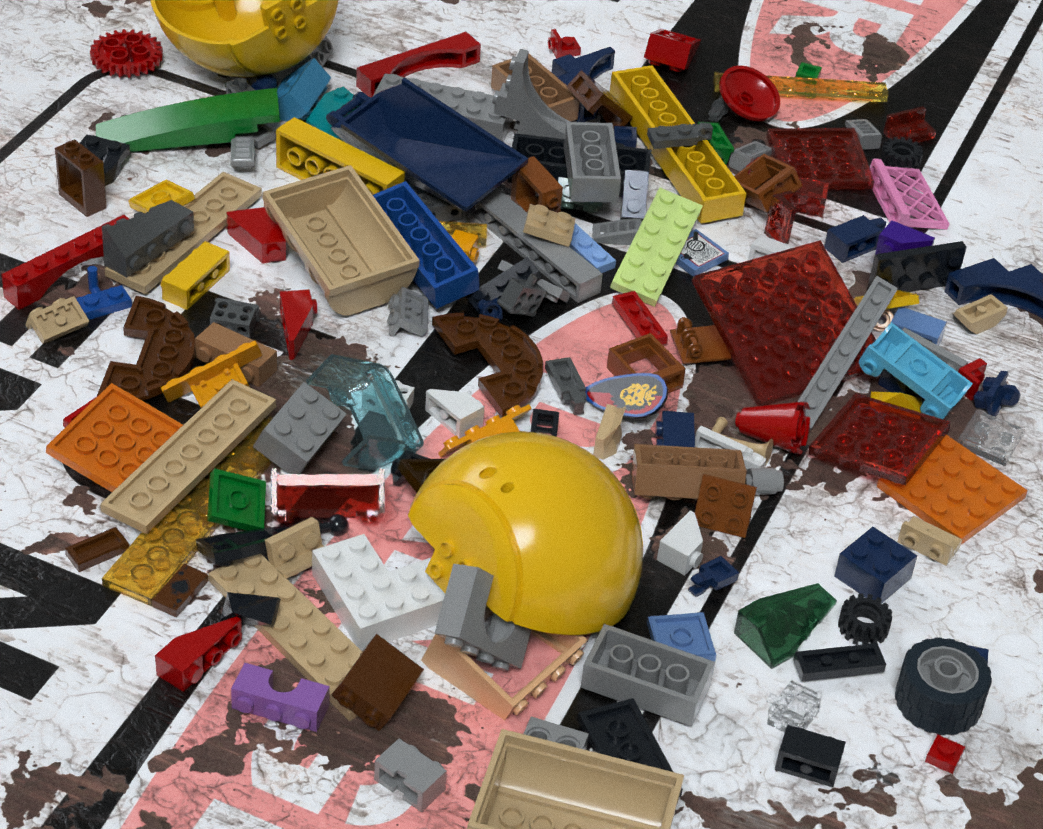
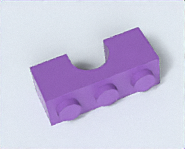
(300, 707)

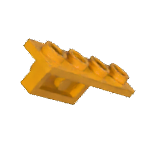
(211, 378)
(493, 426)

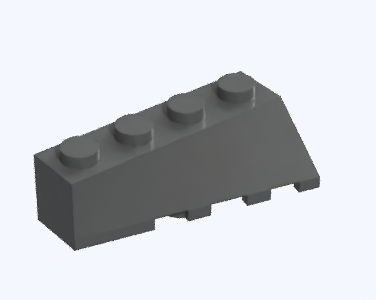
(146, 236)

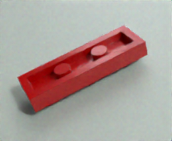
(638, 316)

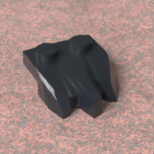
(110, 152)

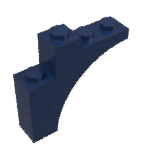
(592, 64)
(1015, 288)

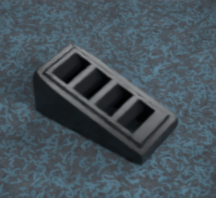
(546, 418)

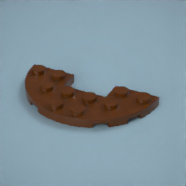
(507, 351)
(164, 355)

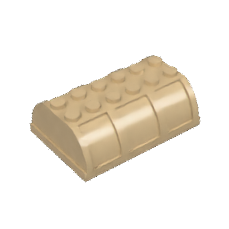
(343, 239)
(566, 787)

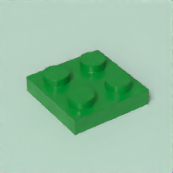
(236, 500)

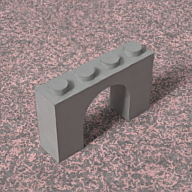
(463, 621)

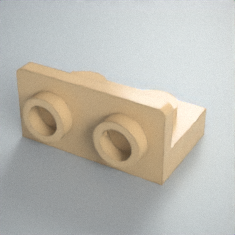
(57, 320)
(929, 540)
(292, 548)

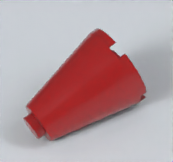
(781, 422)

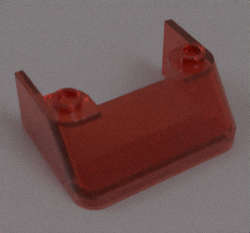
(327, 495)

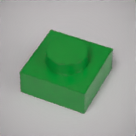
(808, 71)

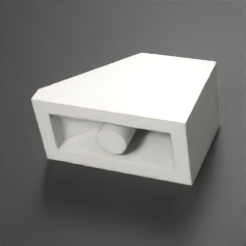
(454, 410)
(682, 545)

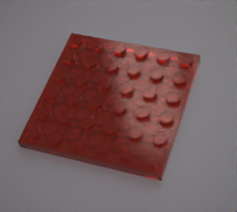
(780, 318)

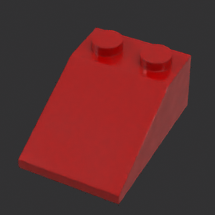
(671, 49)

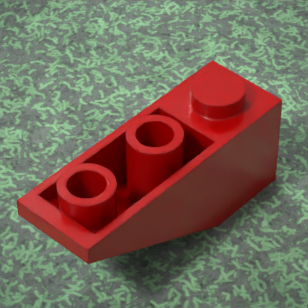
(193, 653)

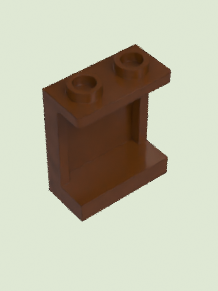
(596, 97)
(377, 682)

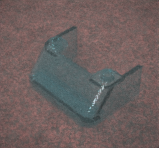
(376, 407)

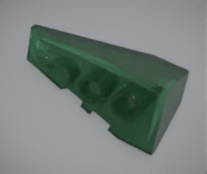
(782, 621)

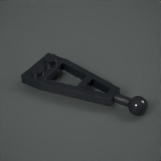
(224, 548)

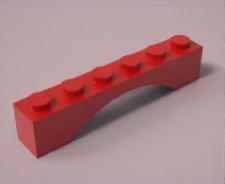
(453, 52)
(32, 279)

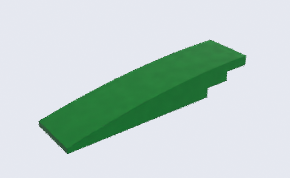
(194, 121)

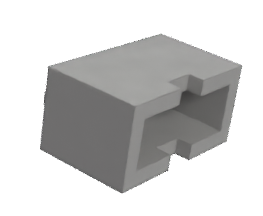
(411, 773)

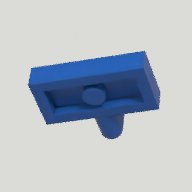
(102, 302)

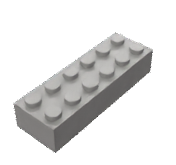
(470, 104)

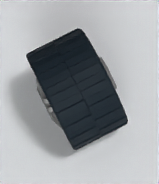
(943, 686)

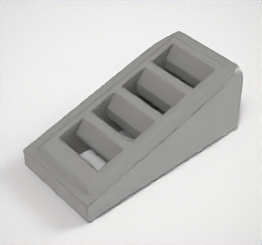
(868, 135)
(242, 151)
(746, 154)
(616, 232)

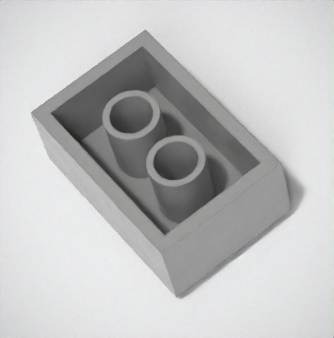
(299, 430)

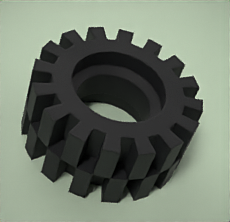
(901, 153)
(869, 609)

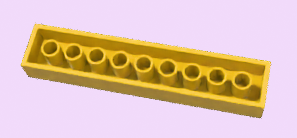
(692, 169)

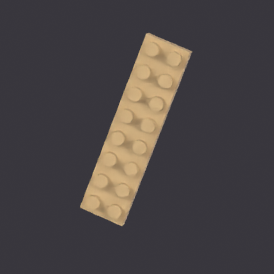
(209, 211)
(188, 456)
(300, 627)

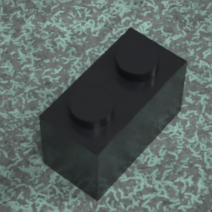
(810, 755)

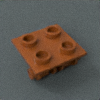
(698, 343)
(725, 505)

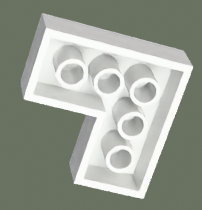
(370, 596)

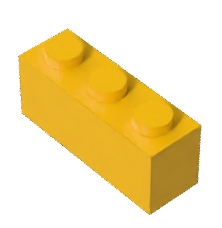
(195, 275)

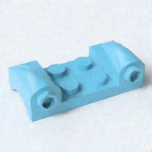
(917, 369)

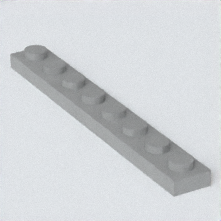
(846, 347)

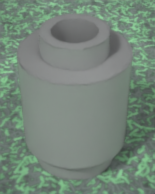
(767, 480)

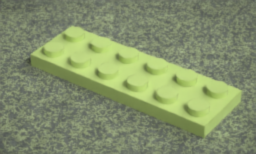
(656, 246)

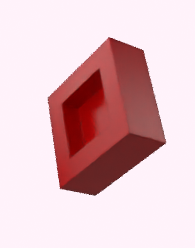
(945, 754)

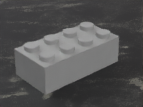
(592, 162)
(648, 671)

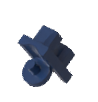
(996, 394)

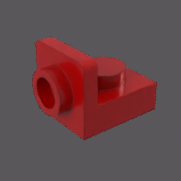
(563, 46)
(974, 373)

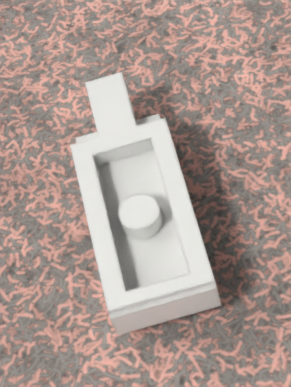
(709, 439)

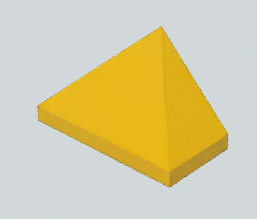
(899, 399)

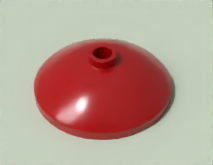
(749, 93)

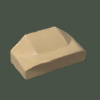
(981, 314)
(609, 432)

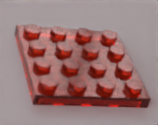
(823, 155)
(879, 438)

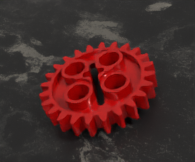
(118, 49)

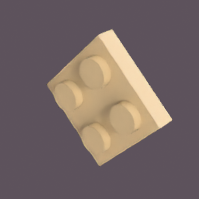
(549, 224)

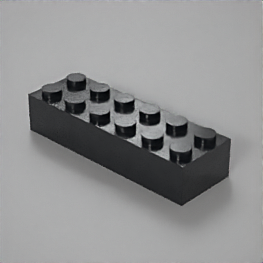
(552, 155)

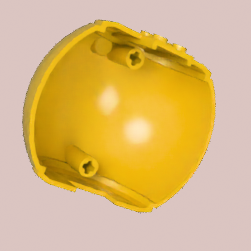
(245, 35)
(541, 523)

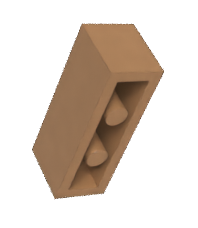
(220, 340)

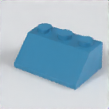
(301, 90)

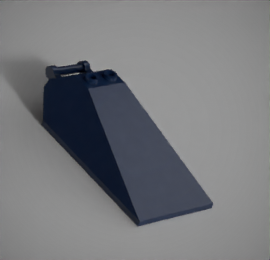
(427, 142)

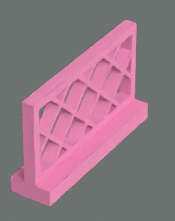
(894, 201)

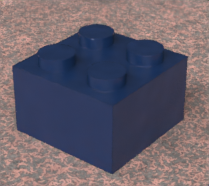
(875, 565)

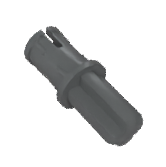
(719, 109)

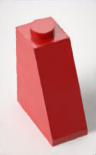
(257, 234)

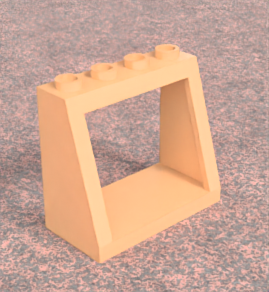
(472, 680)

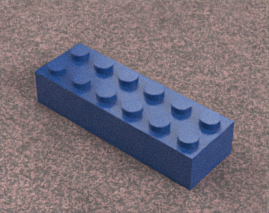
(444, 268)

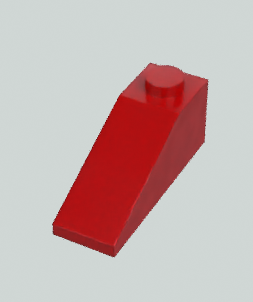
(296, 317)

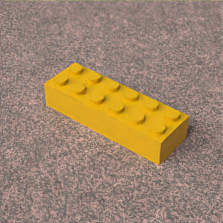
(311, 152)

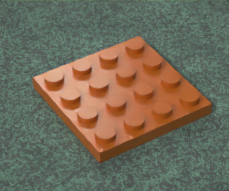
(112, 437)
(956, 491)

